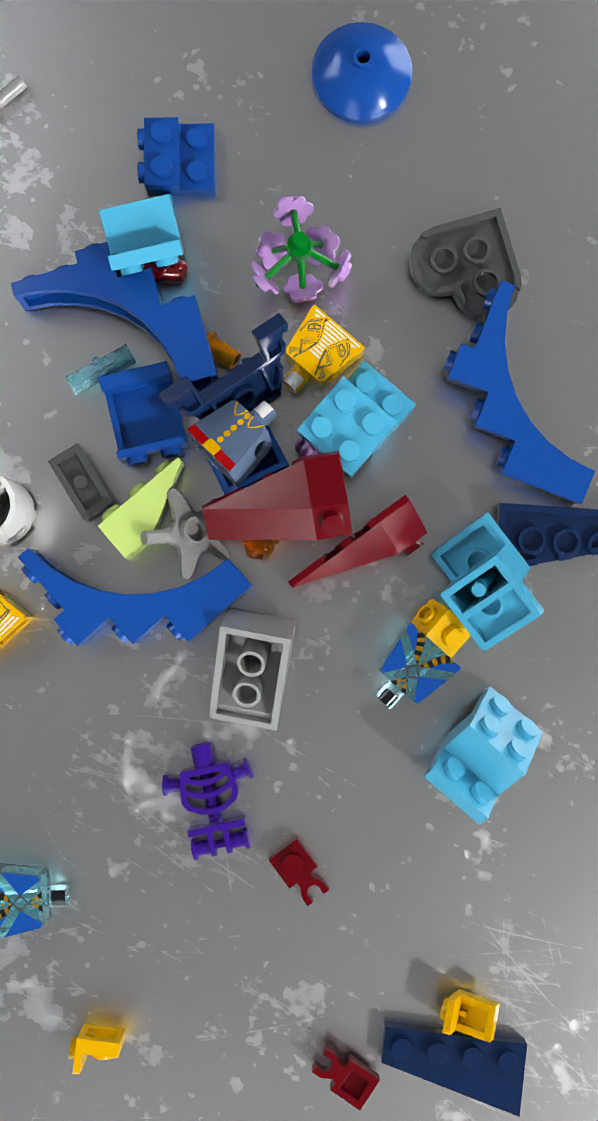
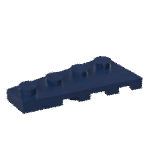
(549, 532)
(459, 1062)

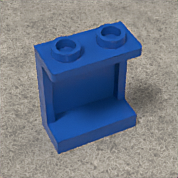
(139, 415)

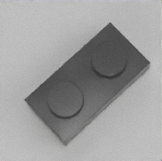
(81, 482)

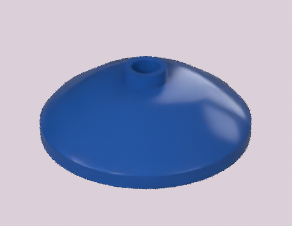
(357, 89)

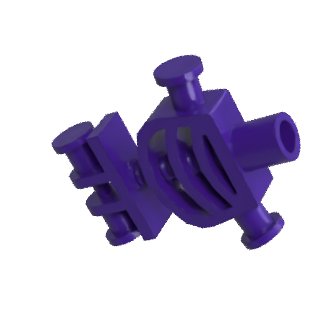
(205, 766)

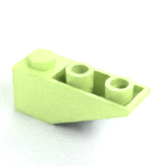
(142, 511)

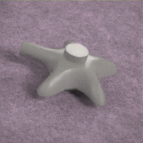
(186, 534)

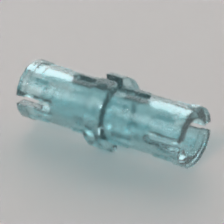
(108, 364)

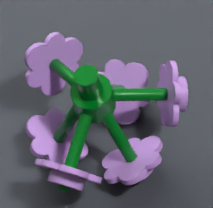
(315, 244)

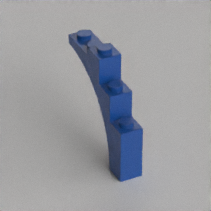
(135, 297)
(485, 370)
(135, 615)

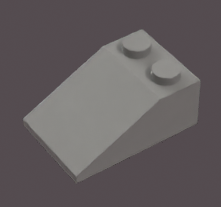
(251, 668)

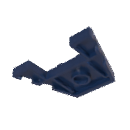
(249, 383)

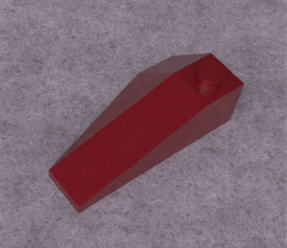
(292, 504)
(382, 537)

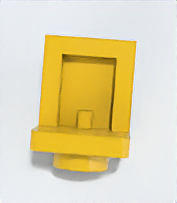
(441, 627)
(470, 1015)

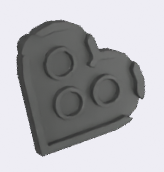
(466, 261)

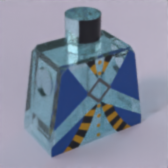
(413, 667)
(28, 898)

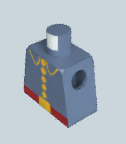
(234, 438)

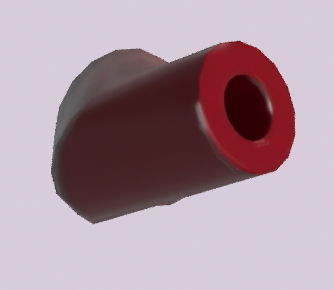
(173, 274)

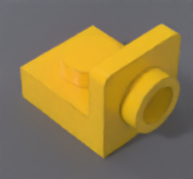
(98, 1041)

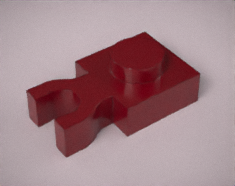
(296, 867)
(350, 1078)

